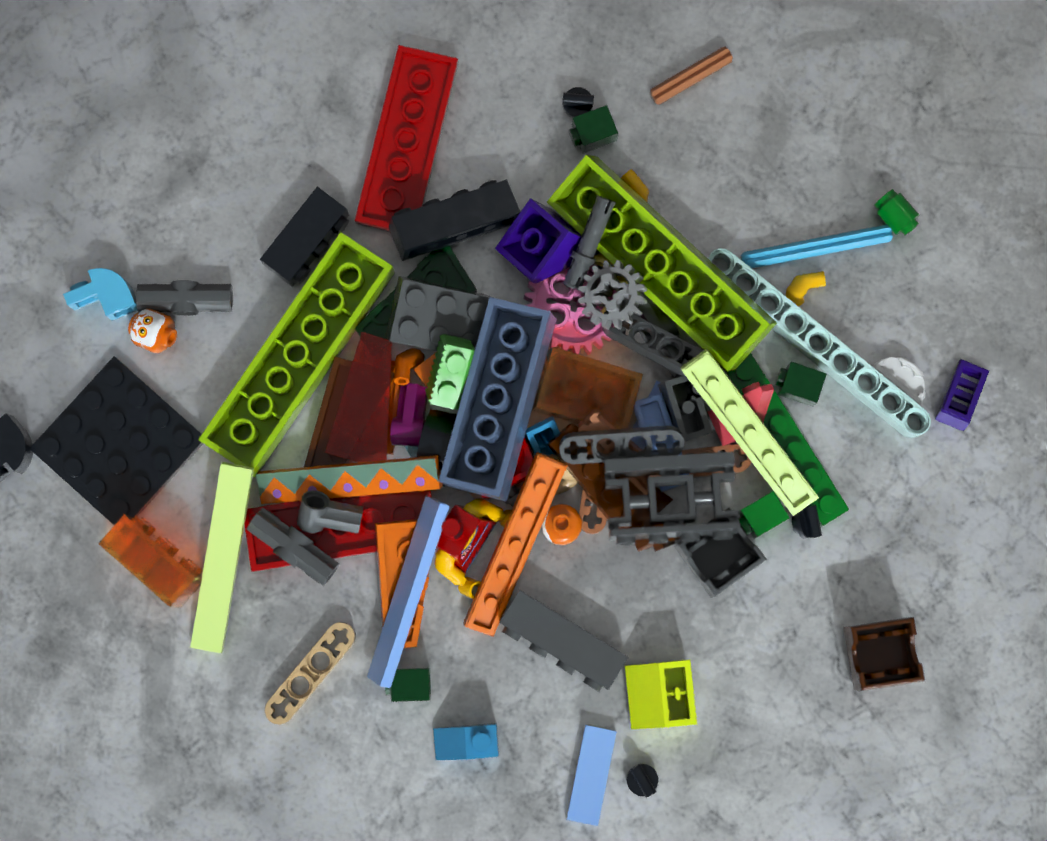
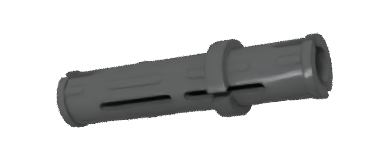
(589, 241)

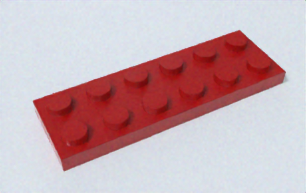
(406, 135)
(334, 542)

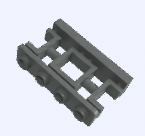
(669, 473)

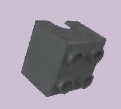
(720, 562)

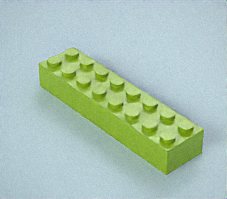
(672, 268)
(297, 354)

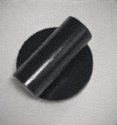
(577, 101)
(807, 522)
(642, 780)

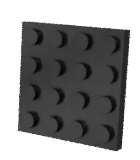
(118, 443)

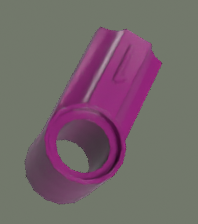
(410, 417)

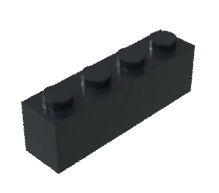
(453, 219)

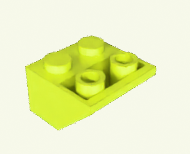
(660, 694)

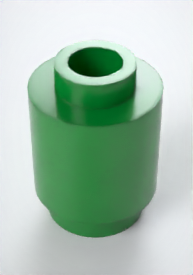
(897, 213)

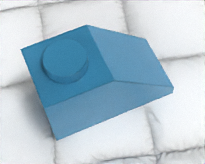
(466, 742)

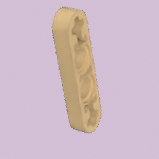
(307, 670)

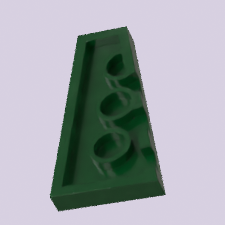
(438, 268)

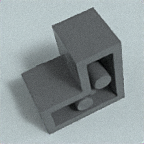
(686, 407)

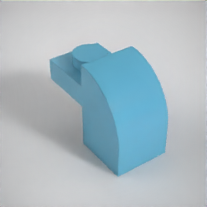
(108, 287)

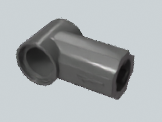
(319, 512)

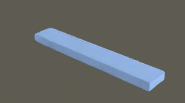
(407, 592)

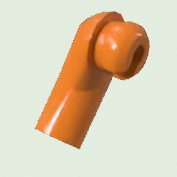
(406, 361)

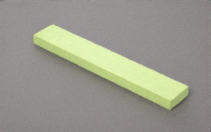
(749, 432)
(222, 557)

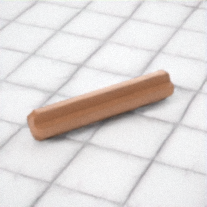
(691, 75)

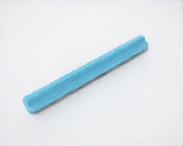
(817, 246)

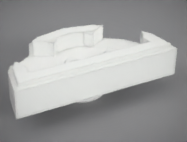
(904, 375)

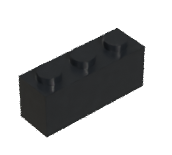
(305, 237)

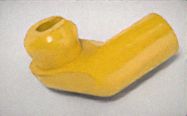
(636, 184)
(802, 283)

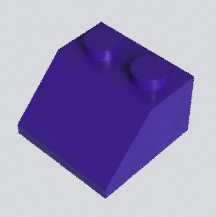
(539, 242)

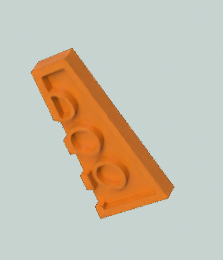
(392, 547)

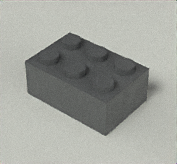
(427, 310)

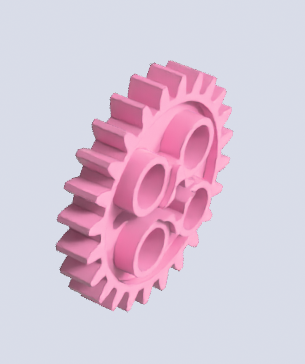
(567, 333)

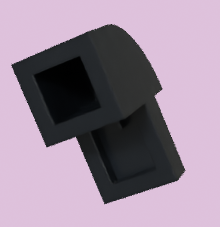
(436, 435)
(14, 446)

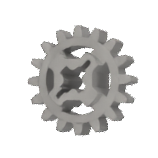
(608, 282)

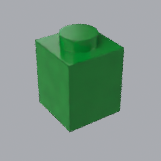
(762, 515)

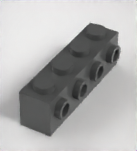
(563, 640)

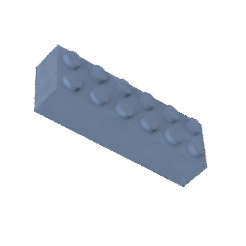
(498, 399)

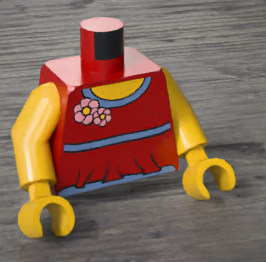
(462, 539)

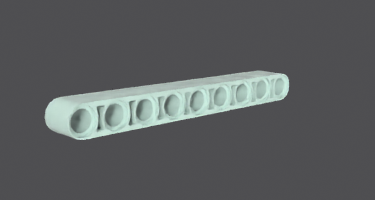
(832, 347)

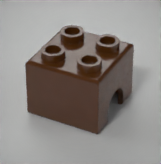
(883, 654)

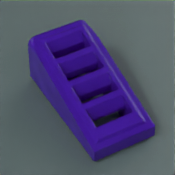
(953, 412)

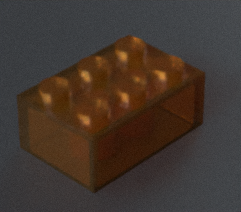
(578, 384)
(153, 560)

